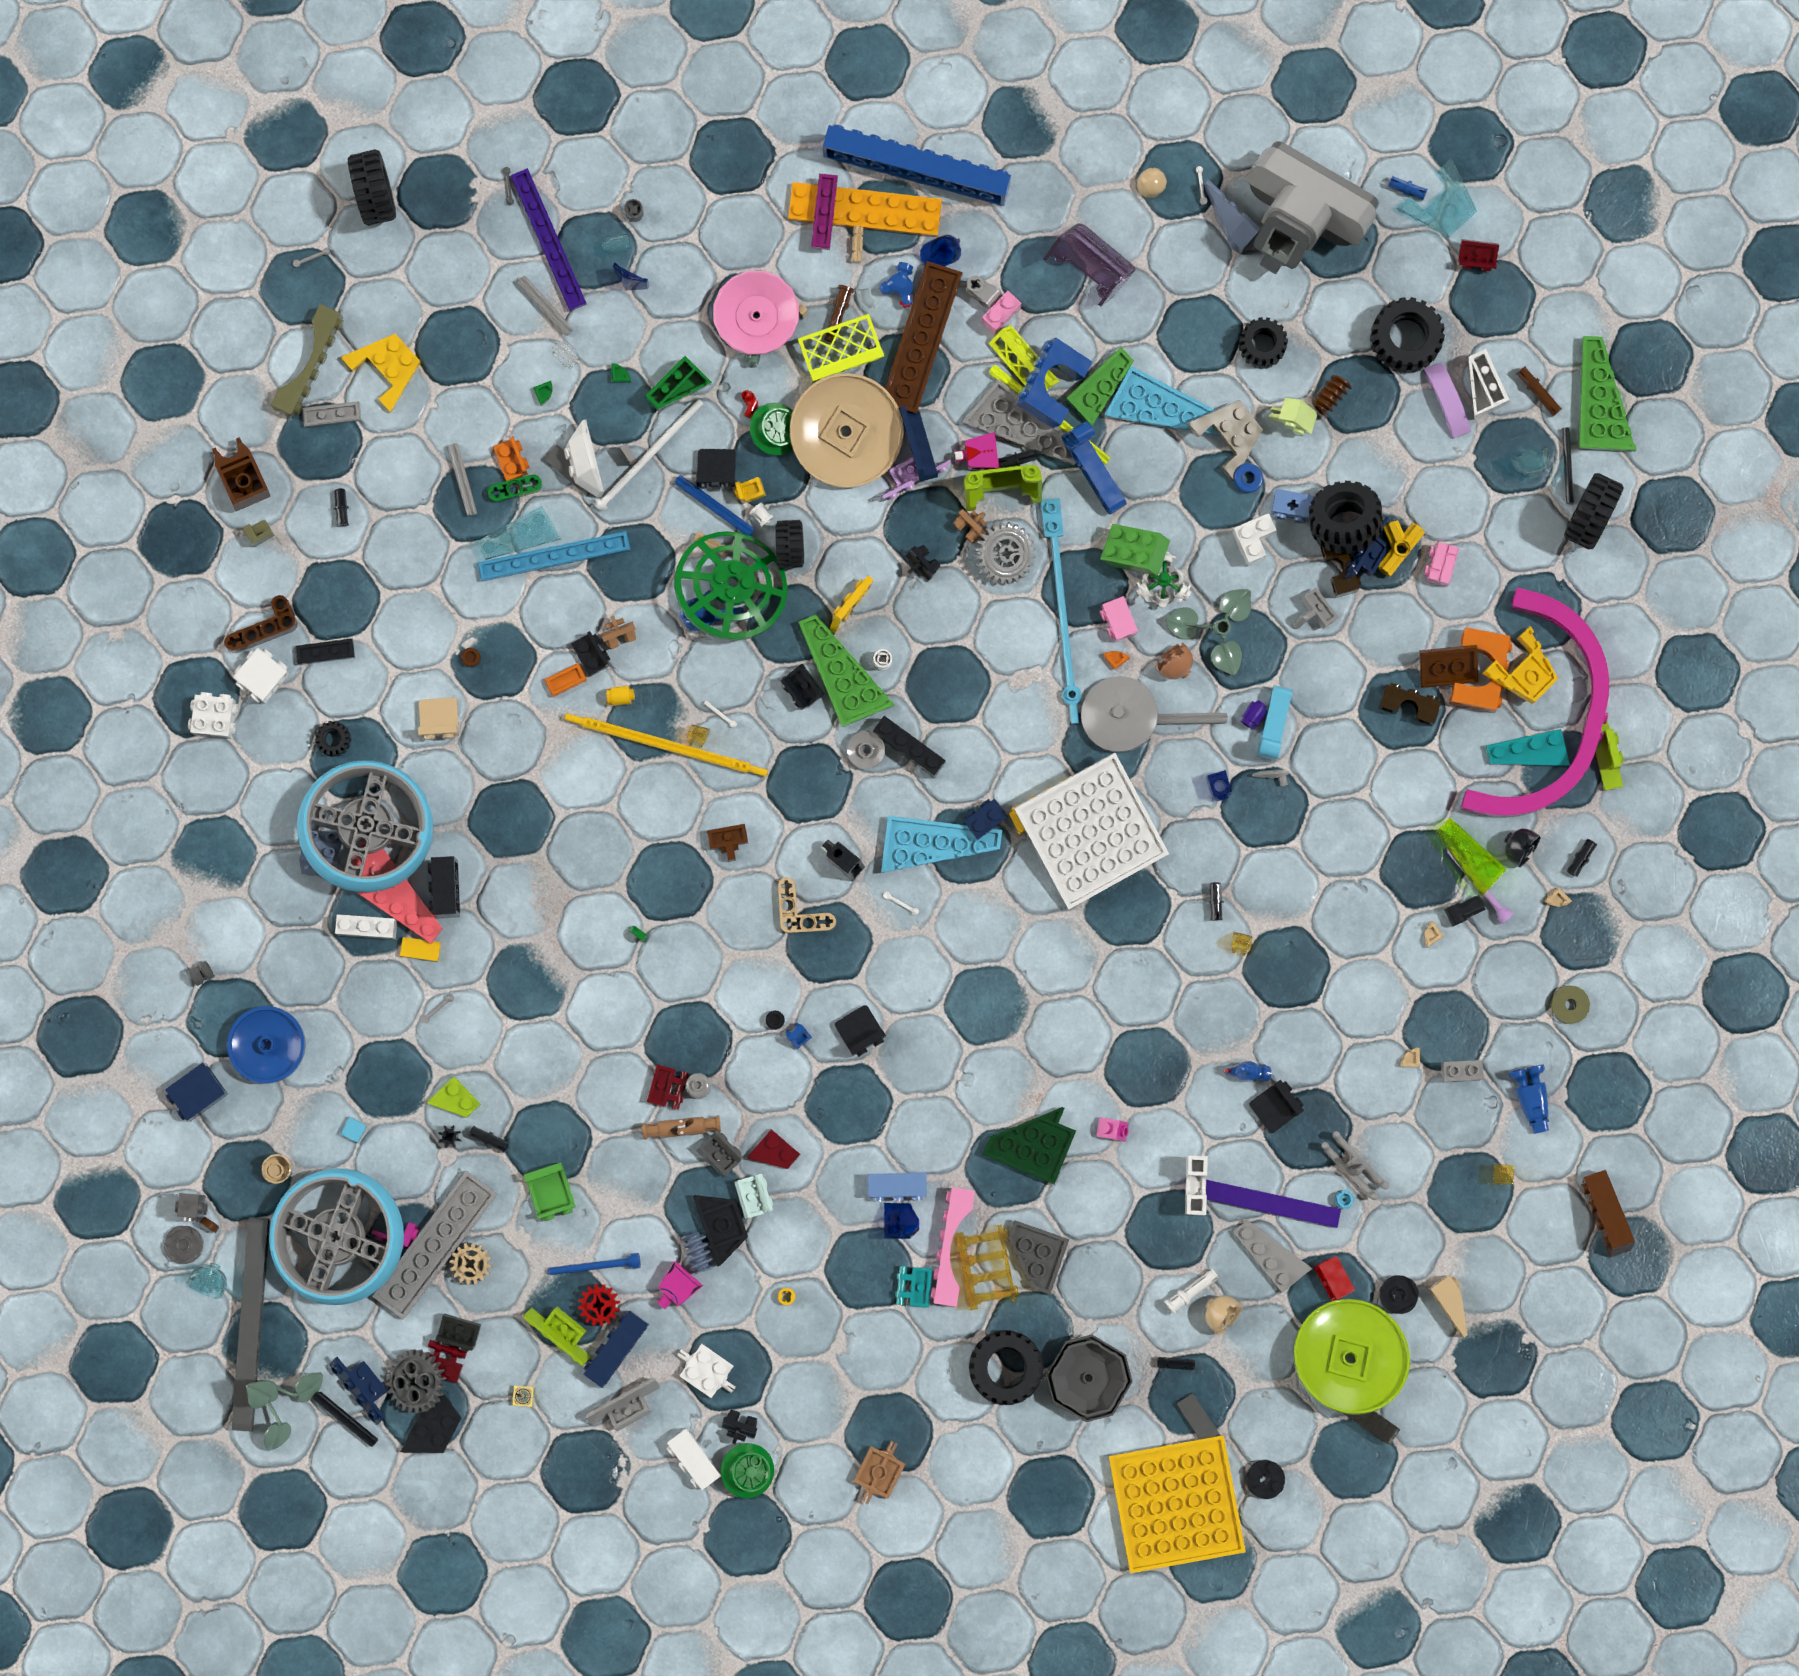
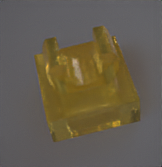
(698, 733)
(1241, 941)
(1503, 1174)

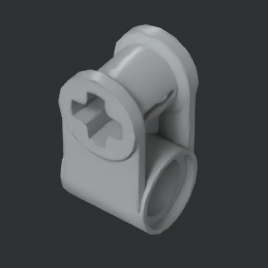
(985, 293)

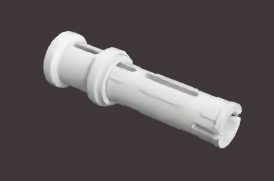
(1184, 1296)

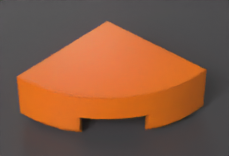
(1116, 658)

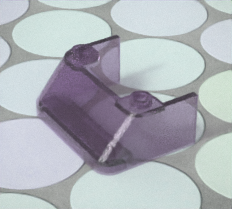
(1094, 258)

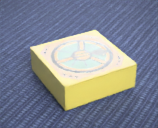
(523, 1396)

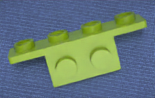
(1609, 759)
(560, 1330)

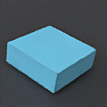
(353, 1129)

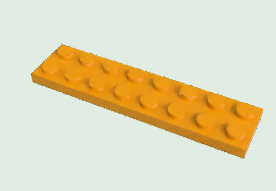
(870, 210)

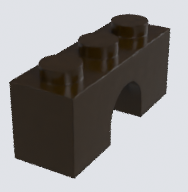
(1340, 584)
(1426, 707)

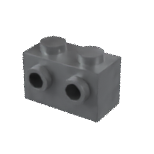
(191, 1207)

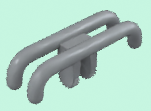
(1354, 1166)

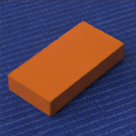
(565, 680)

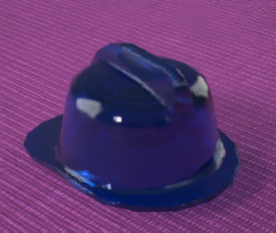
(941, 250)

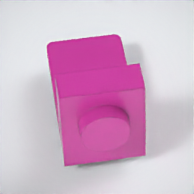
(410, 1234)

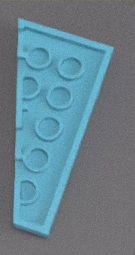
(1155, 403)
(925, 842)

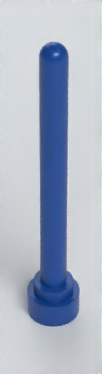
(631, 1261)

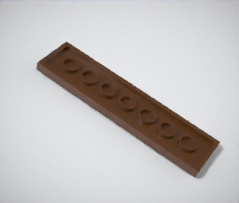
(922, 335)

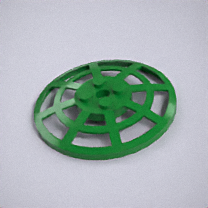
(724, 592)

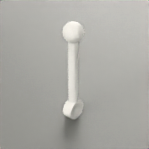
(1203, 200)
(732, 723)
(887, 895)

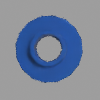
(1254, 471)

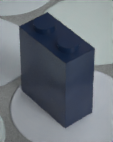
(195, 1092)

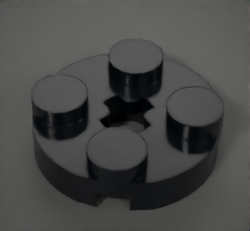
(1409, 1297)
(1256, 1473)

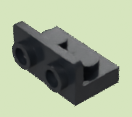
(590, 654)

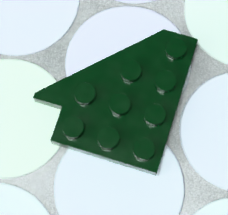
(1034, 1146)

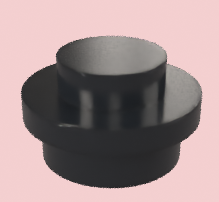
(775, 1020)

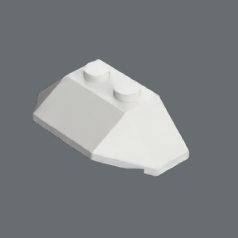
(583, 461)

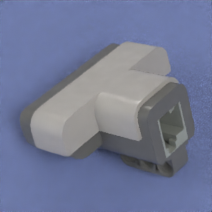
(1304, 205)

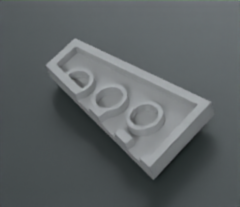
(1272, 1257)

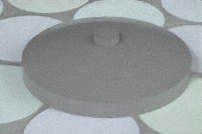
(1119, 714)

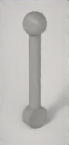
(326, 251)
(425, 1019)

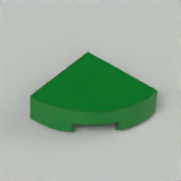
(619, 374)
(544, 392)
(638, 933)

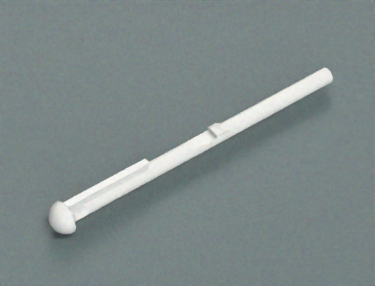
(601, 504)

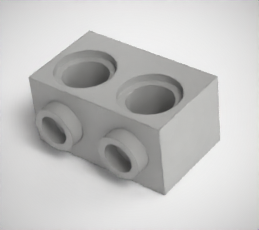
(1462, 1071)

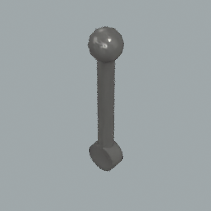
(506, 170)

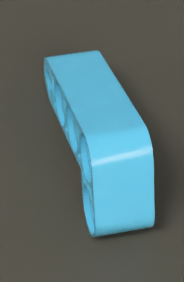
(1274, 723)

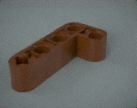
(260, 628)

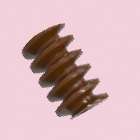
(1329, 395)

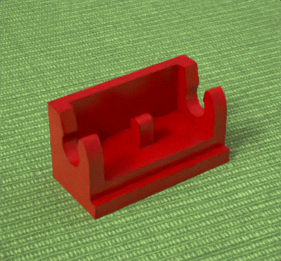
(1334, 1278)

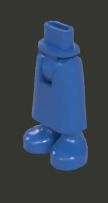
(1532, 1097)

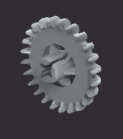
(987, 555)

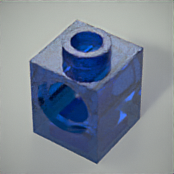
(1219, 777)

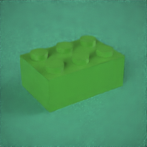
(1135, 549)

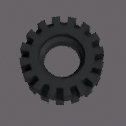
(341, 746)

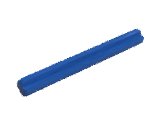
(713, 505)

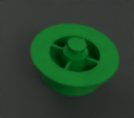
(772, 428)
(747, 1470)

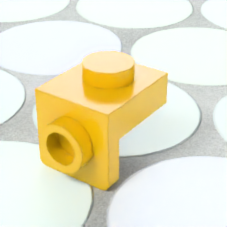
(749, 490)

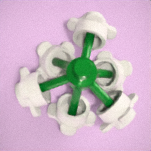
(1172, 578)

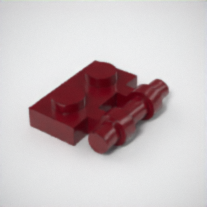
(662, 1085)
(451, 1368)

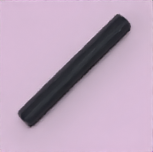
(346, 1419)

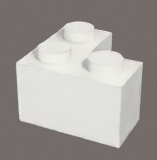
(1249, 537)

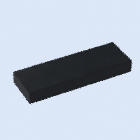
(325, 651)

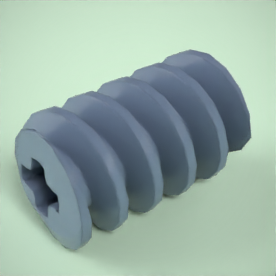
(697, 1252)

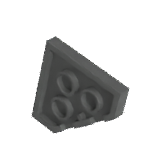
(1038, 1254)

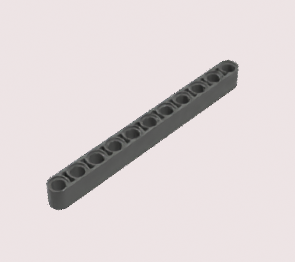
(250, 1321)

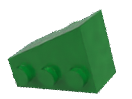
(677, 384)

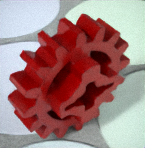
(607, 1303)

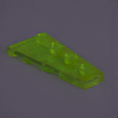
(1472, 858)

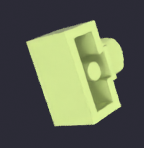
(1295, 415)

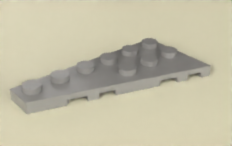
(1000, 414)

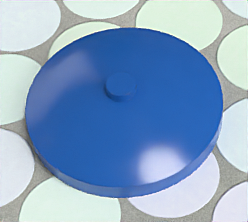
(266, 1044)

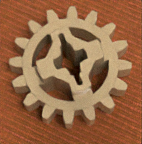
(464, 1269)

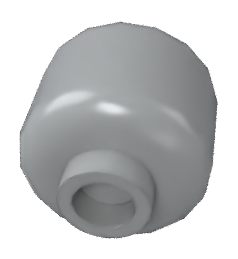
(698, 1085)

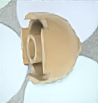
(1221, 1312)

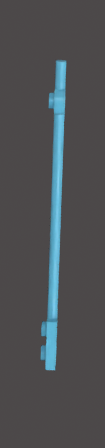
(1053, 529)

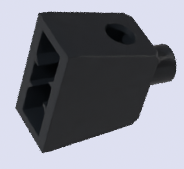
(848, 863)

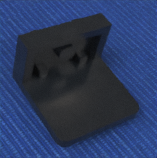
(716, 468)
(860, 1031)
(1276, 1106)

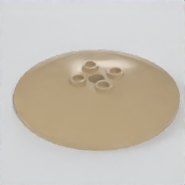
(873, 423)

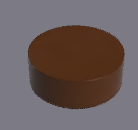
(471, 657)
(209, 1224)

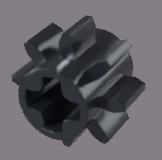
(455, 1138)

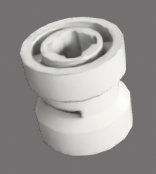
(882, 663)

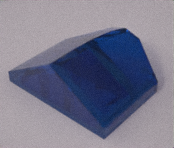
(629, 280)
(900, 1221)

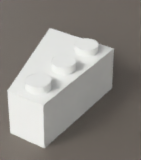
(1486, 385)

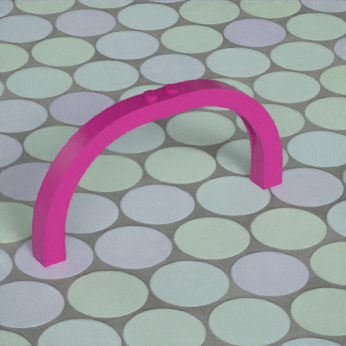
(1580, 632)

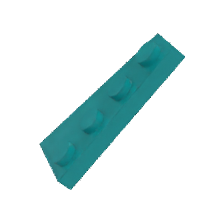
(1537, 749)

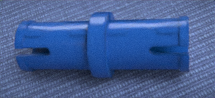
(1407, 188)

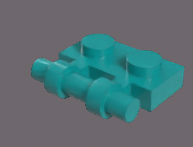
(920, 1286)

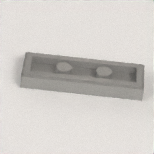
(332, 414)

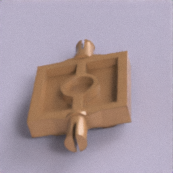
(879, 1472)

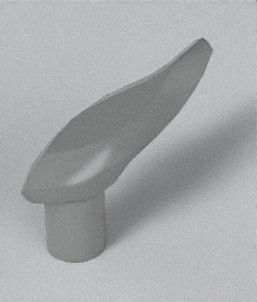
(1281, 774)

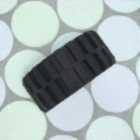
(371, 187)
(1415, 312)
(1346, 498)
(1593, 511)
(979, 1367)

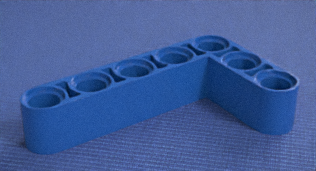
(1092, 467)

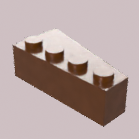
(1608, 1213)

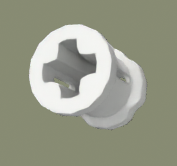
(761, 515)

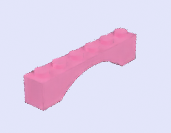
(960, 1205)

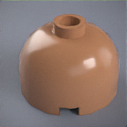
(1176, 662)

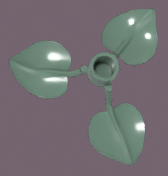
(1227, 655)
(267, 1391)

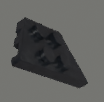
(722, 1225)
(433, 1428)

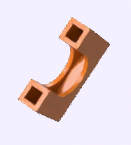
(1485, 697)

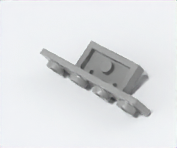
(625, 1408)

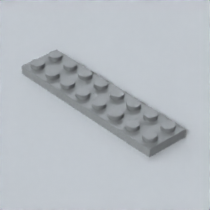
(435, 1244)

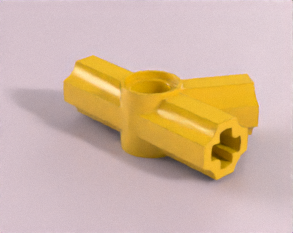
(1397, 538)

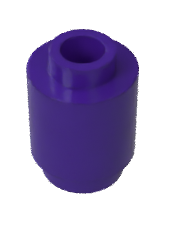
(1254, 714)

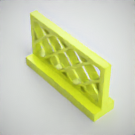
(846, 363)

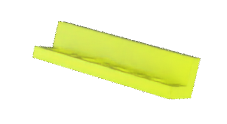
(1016, 344)

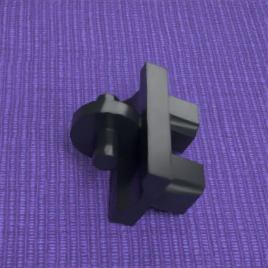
(919, 564)
(737, 1429)

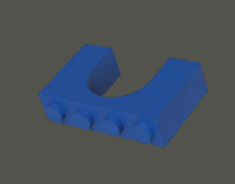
(1035, 397)

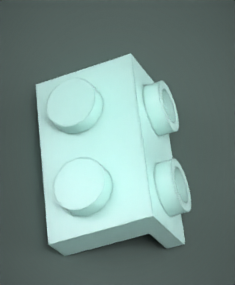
(754, 1196)

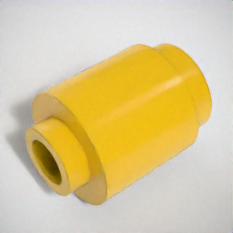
(620, 695)

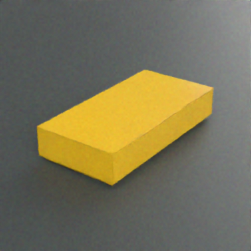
(420, 949)

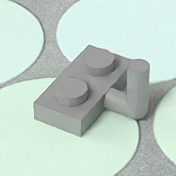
(1318, 608)

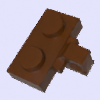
(728, 839)

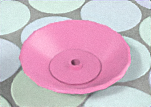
(751, 294)

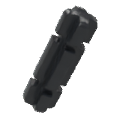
(1175, 1363)

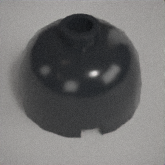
(1520, 845)

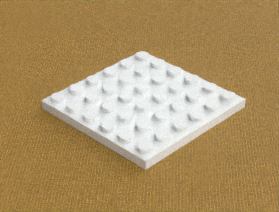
(1091, 830)

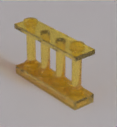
(972, 1279)

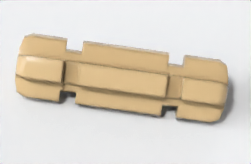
(857, 244)
(712, 543)

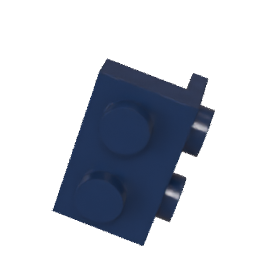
(985, 819)

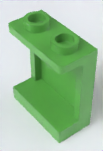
(550, 1192)

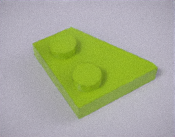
(455, 1098)

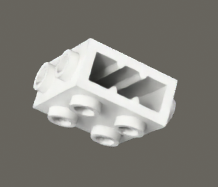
(261, 675)
(213, 715)

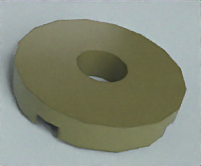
(1581, 1001)

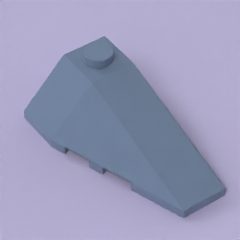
(1237, 227)

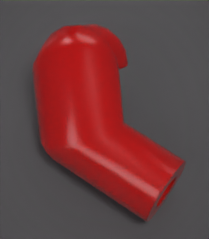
(751, 402)

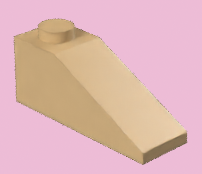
(1450, 1300)

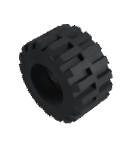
(1268, 328)
(789, 544)

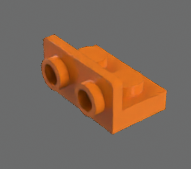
(510, 459)

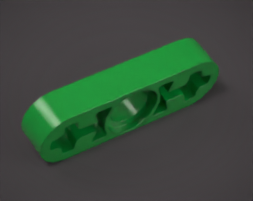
(502, 496)

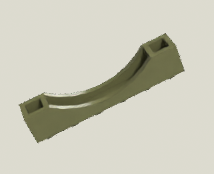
(290, 397)

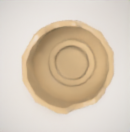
(1151, 182)
(276, 1168)

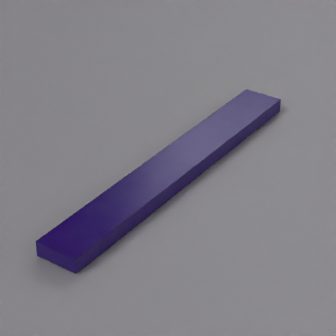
(548, 239)
(1272, 1204)

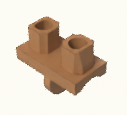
(965, 520)
(611, 635)

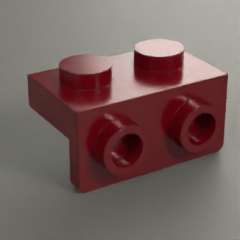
(1478, 254)

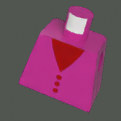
(979, 453)

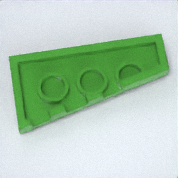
(1098, 388)

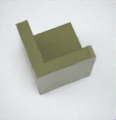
(259, 532)

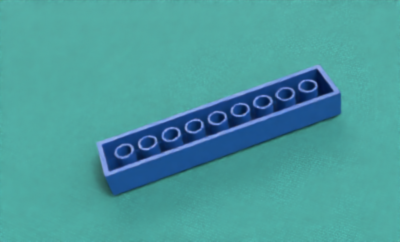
(916, 165)

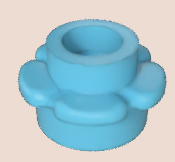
(1349, 1199)

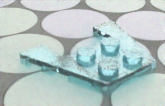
(1449, 210)

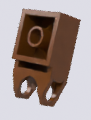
(241, 470)

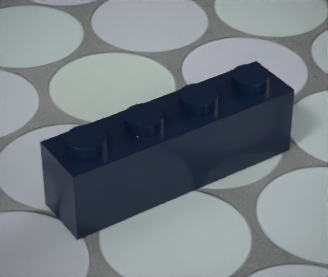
(616, 1349)

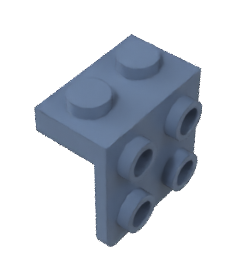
(328, 845)

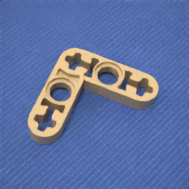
(792, 914)

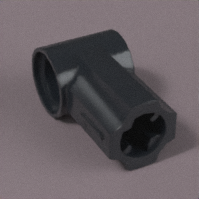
(1461, 911)

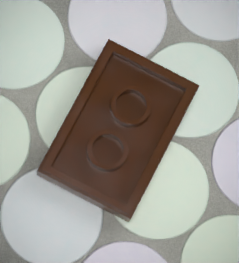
(1448, 666)

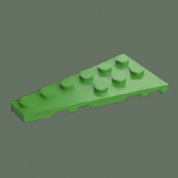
(1601, 408)
(846, 682)

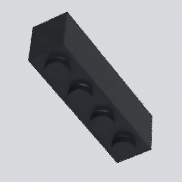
(909, 747)

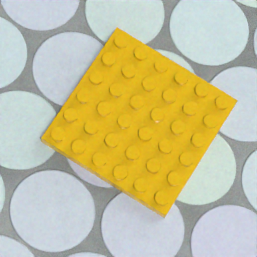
(1176, 1504)

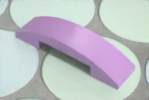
(1448, 399)

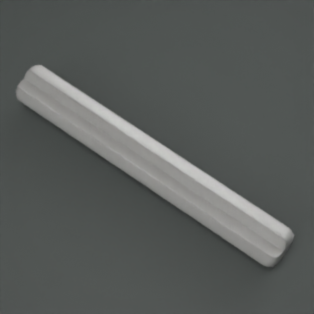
(544, 304)
(462, 479)
(1192, 718)

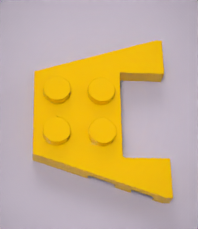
(394, 362)
(1531, 676)

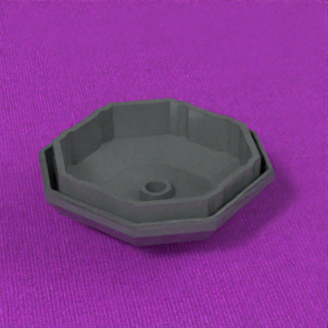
(1108, 1384)

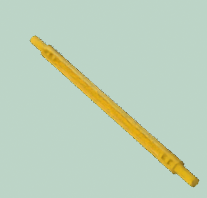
(664, 744)

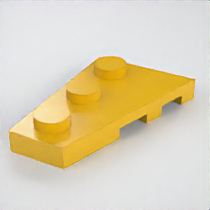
(850, 600)

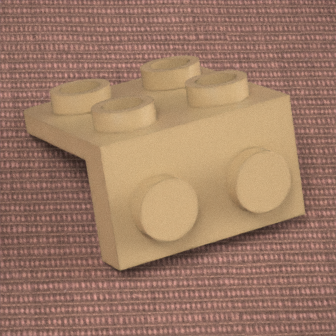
(438, 718)

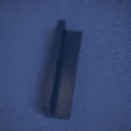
(919, 445)

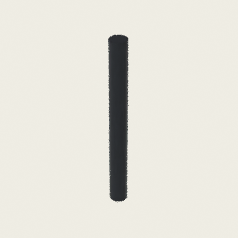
(1567, 465)

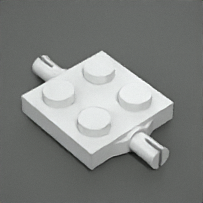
(706, 1371)

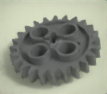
(415, 1381)

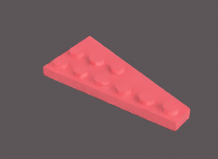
(401, 900)

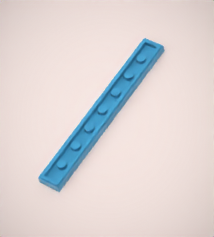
(553, 556)

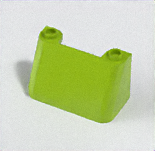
(1024, 477)

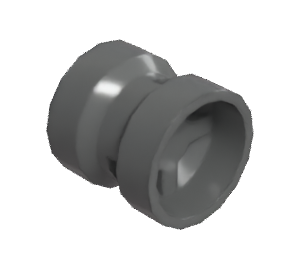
(631, 212)
(198, 976)

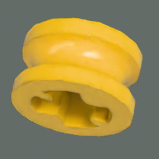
(792, 1297)

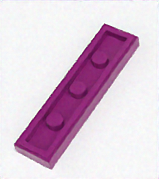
(824, 211)

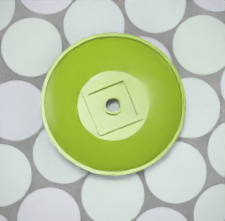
(1356, 1330)

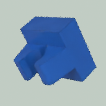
(798, 1036)

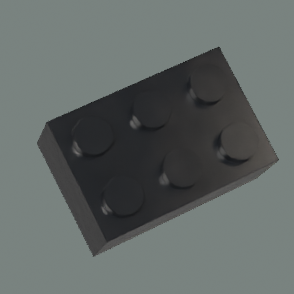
(444, 887)

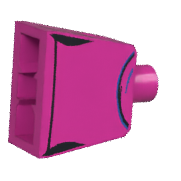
(677, 1286)

